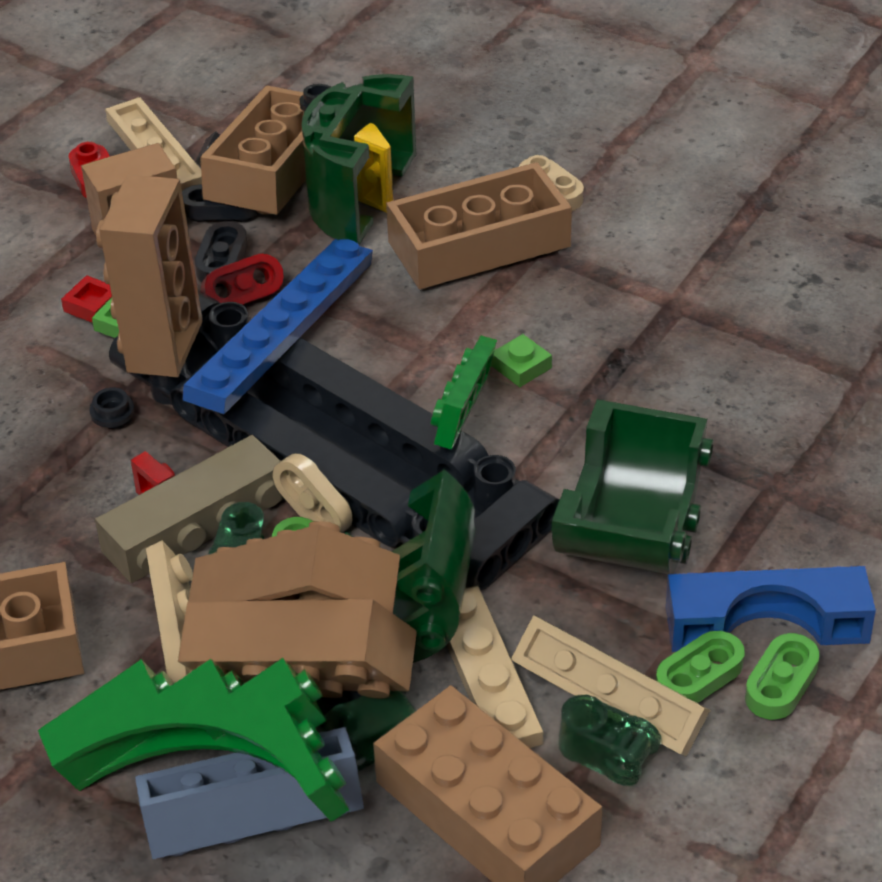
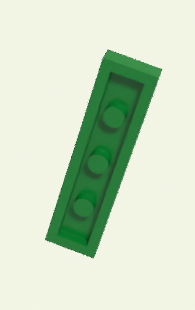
(462, 392)

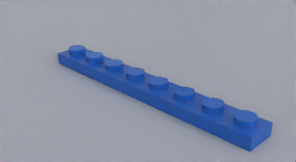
(276, 327)

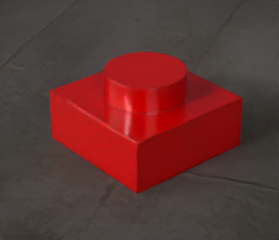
(86, 298)
(149, 472)

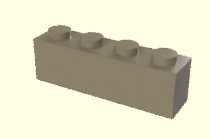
(187, 506)

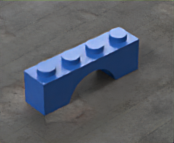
(827, 602)

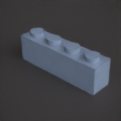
(234, 798)

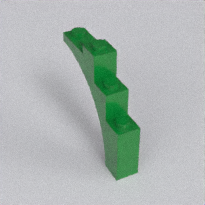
(206, 709)

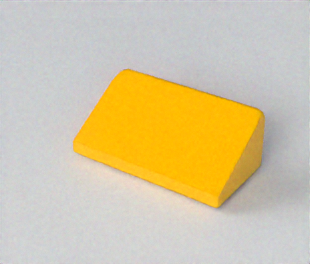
(375, 178)

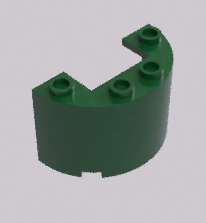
(336, 159)
(635, 489)
(435, 564)

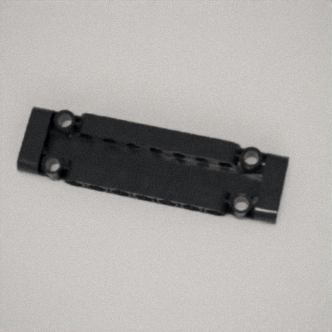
(363, 442)

